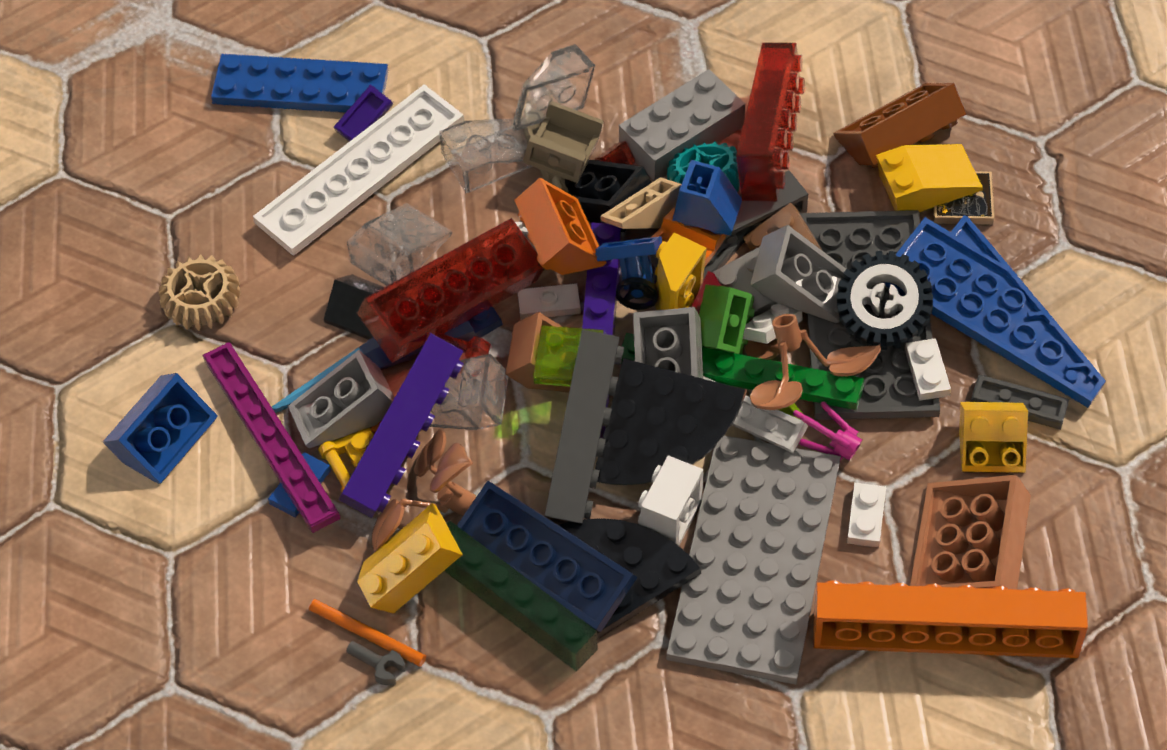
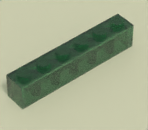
(522, 601)

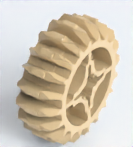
(205, 303)

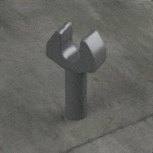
(379, 662)

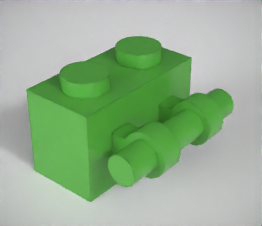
(724, 318)

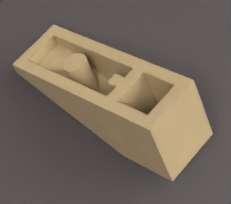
(645, 207)

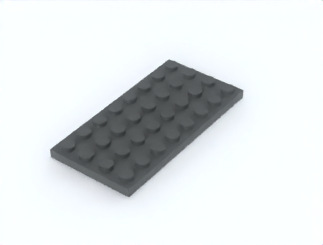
(888, 380)

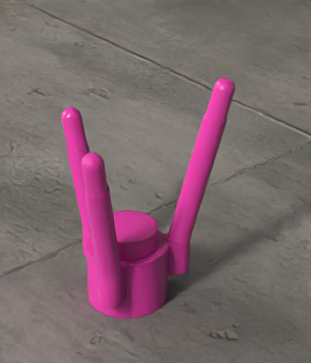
(844, 443)

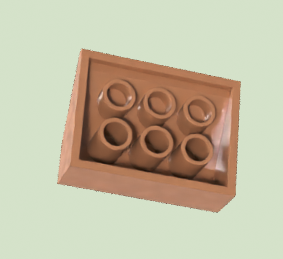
(972, 533)

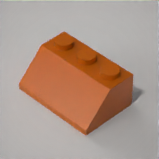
(558, 229)

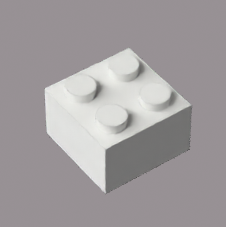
(672, 499)

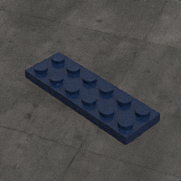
(548, 555)

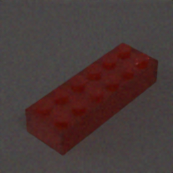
(770, 122)
(450, 289)

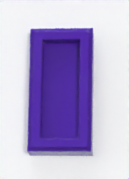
(363, 113)

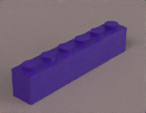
(401, 425)

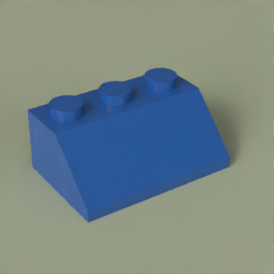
(160, 428)

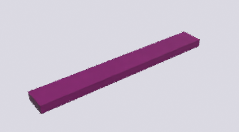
(271, 438)

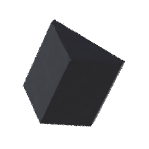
(345, 303)

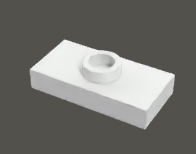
(549, 301)

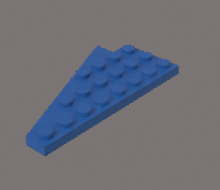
(993, 306)

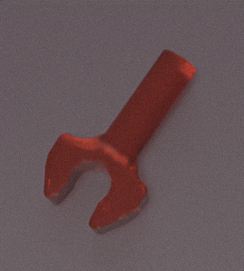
(472, 348)

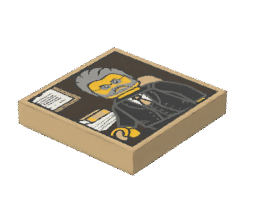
(977, 206)

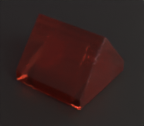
(617, 153)

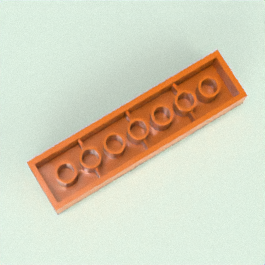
(949, 619)

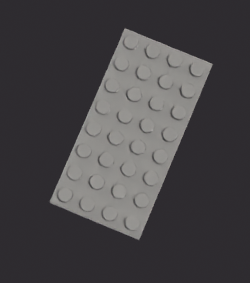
(758, 560)

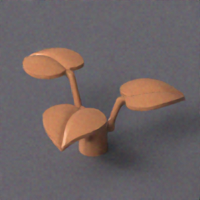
(781, 394)
(450, 494)

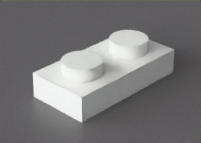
(761, 326)
(927, 369)
(866, 515)

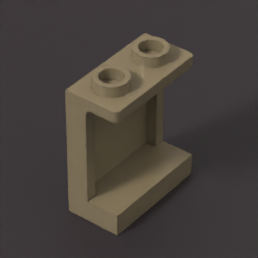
(564, 142)

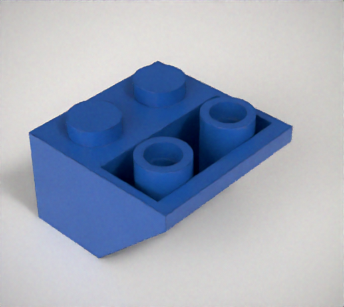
(707, 199)

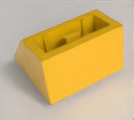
(993, 436)

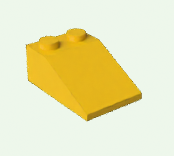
(926, 175)

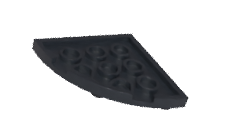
(662, 416)
(642, 551)

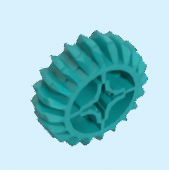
(711, 154)

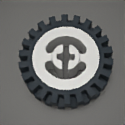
(855, 293)

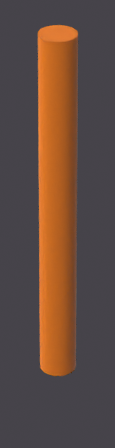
(367, 632)

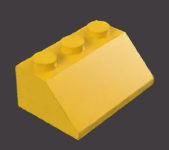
(679, 272)
(408, 561)

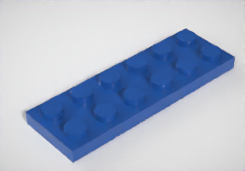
(294, 82)

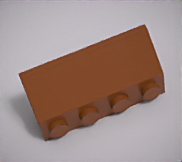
(902, 122)

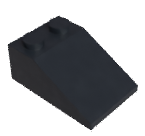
(606, 186)

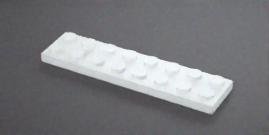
(357, 170)

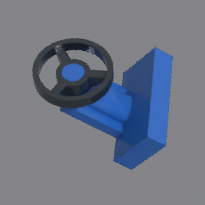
(635, 269)

